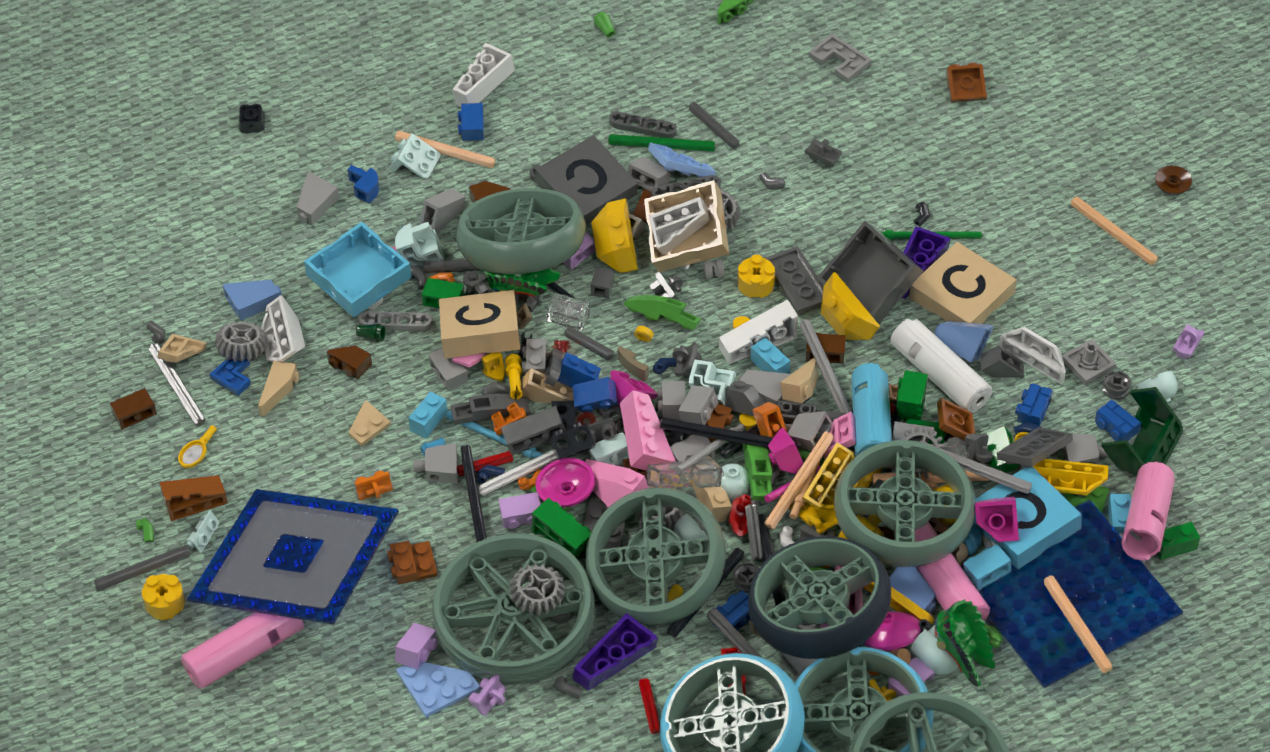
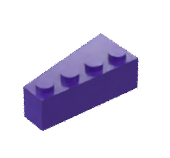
(925, 248)
(615, 651)

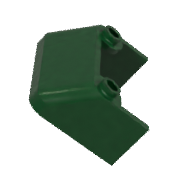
(1157, 436)

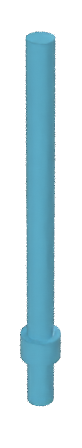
(491, 434)

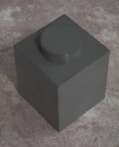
(602, 283)

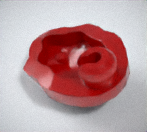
(737, 515)

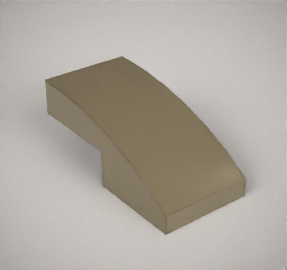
(628, 361)

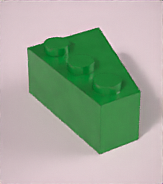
(911, 395)
(560, 527)

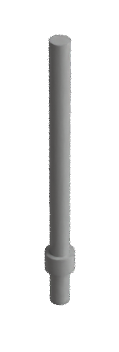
(705, 451)

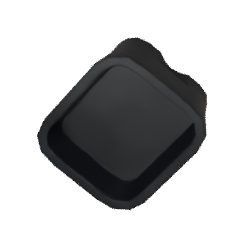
(251, 118)

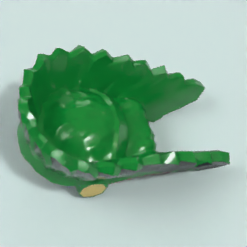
(522, 283)
(964, 638)

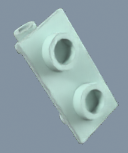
(204, 531)

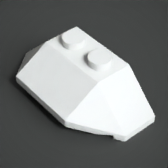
(282, 331)
(1035, 352)

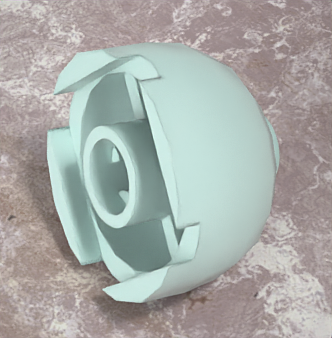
(1165, 383)
(735, 481)
(688, 529)

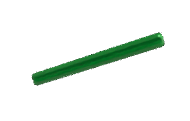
(673, 143)

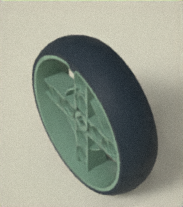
(819, 597)

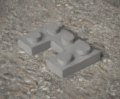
(853, 60)

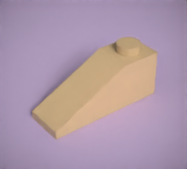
(801, 383)
(278, 385)
(538, 391)
(716, 500)

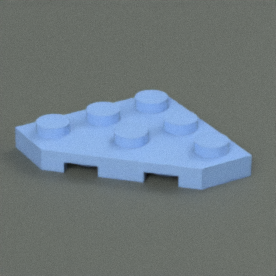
(682, 163)
(437, 686)

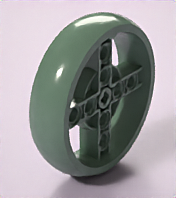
(520, 231)
(652, 503)
(905, 505)

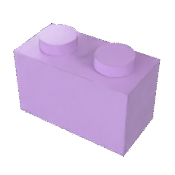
(518, 509)
(416, 646)

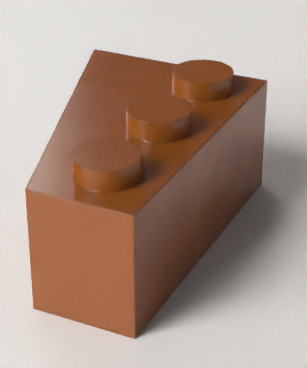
(192, 495)

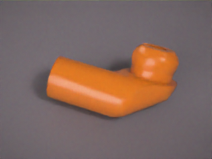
(444, 276)

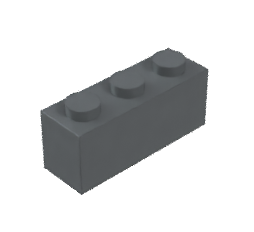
(532, 430)

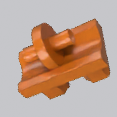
(516, 414)
(373, 485)

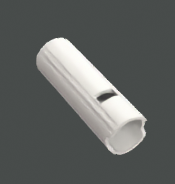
(941, 365)

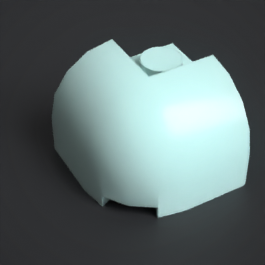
(418, 244)
(707, 375)
(927, 651)

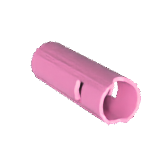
(1148, 510)
(948, 578)
(237, 646)

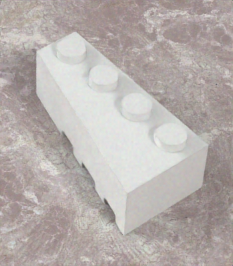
(484, 75)
(777, 325)

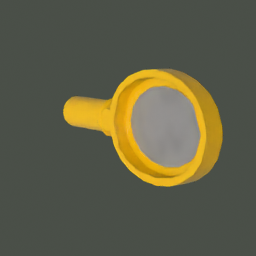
(195, 450)

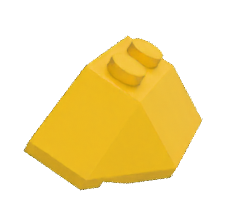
(614, 237)
(846, 312)
(1072, 476)
(823, 486)

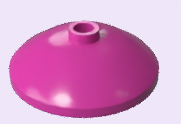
(562, 476)
(895, 632)

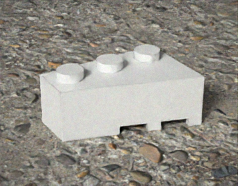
(678, 223)

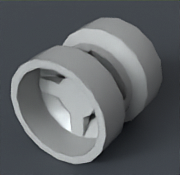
(717, 271)

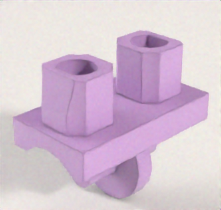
(1187, 342)
(491, 694)

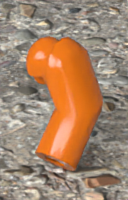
(527, 484)

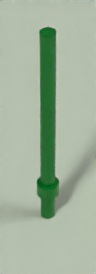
(890, 234)

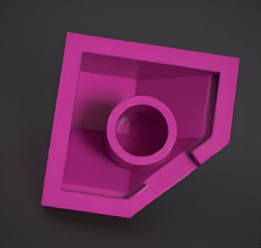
(625, 385)
(785, 452)
(998, 518)

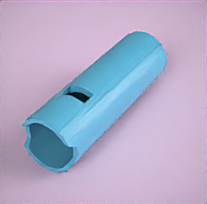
(871, 406)

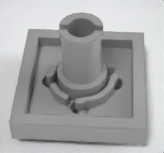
(1092, 358)

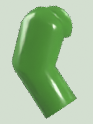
(147, 529)
(996, 637)

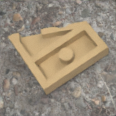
(180, 348)
(368, 424)

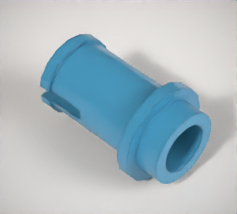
(439, 442)

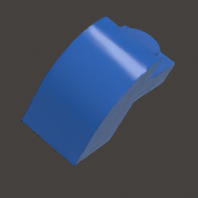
(366, 183)

